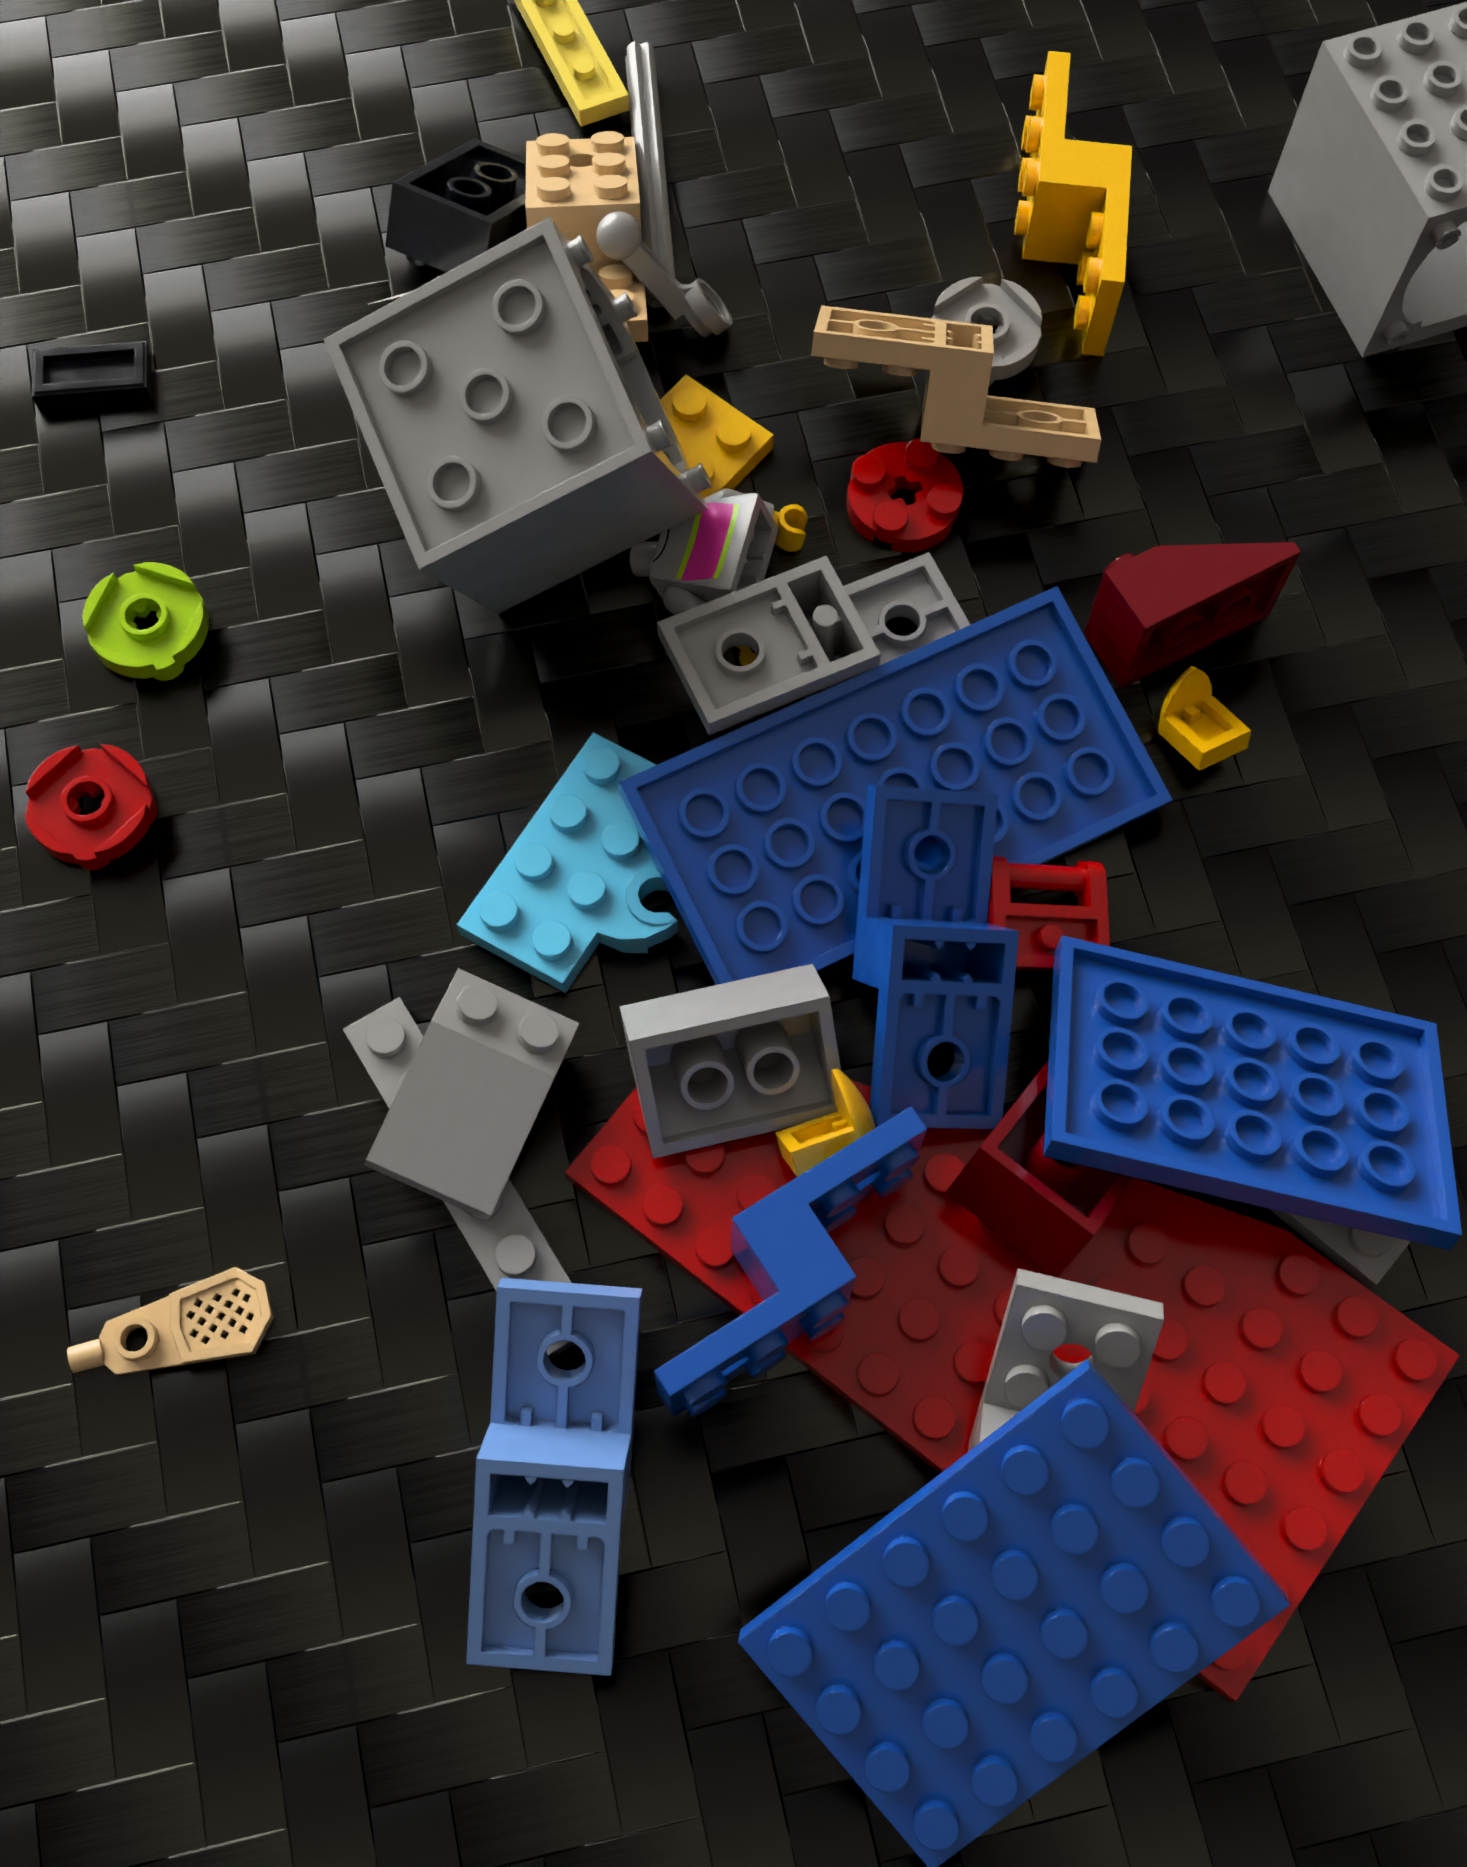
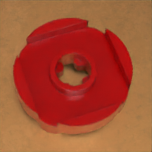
(909, 467)
(94, 837)

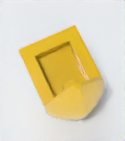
(1199, 723)
(820, 1138)

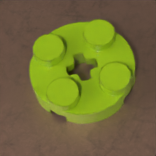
(152, 651)

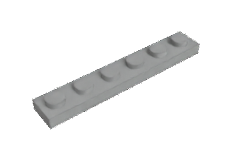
(511, 1240)

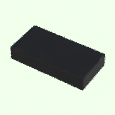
(92, 374)

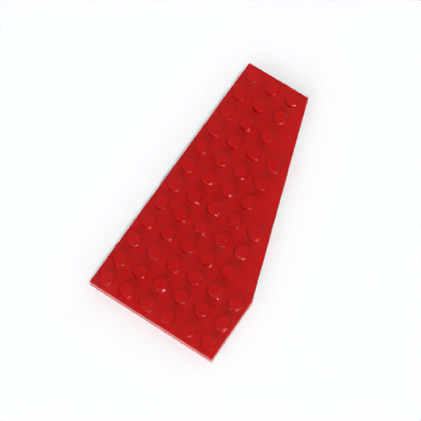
(1266, 1384)

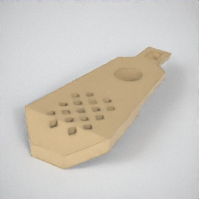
(171, 1329)

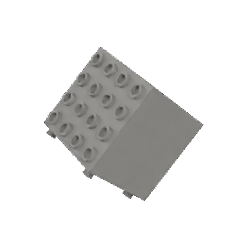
(1382, 178)
(515, 420)

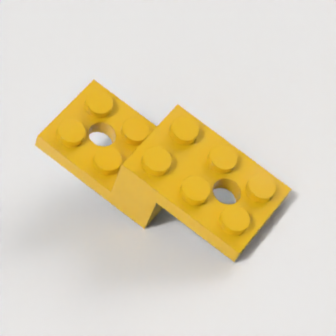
(1074, 204)

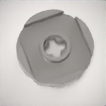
(1006, 307)

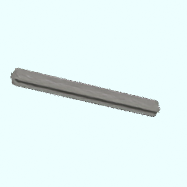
(650, 160)

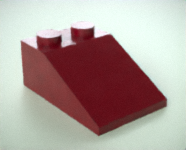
(1182, 600)
(1031, 1199)

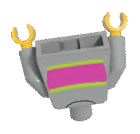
(718, 551)

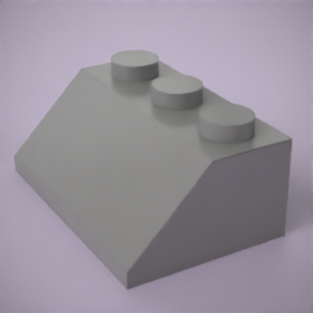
(732, 1059)

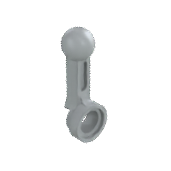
(621, 239)

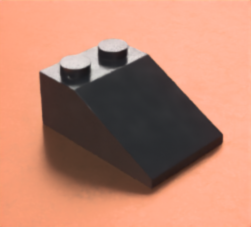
(458, 206)

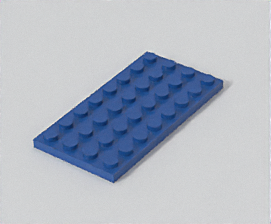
(770, 818)

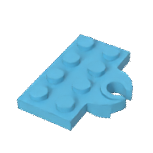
(573, 876)

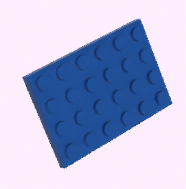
(1249, 1093)
(1012, 1616)

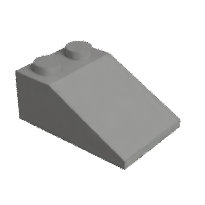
(472, 1094)

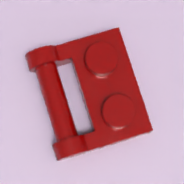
(1044, 924)

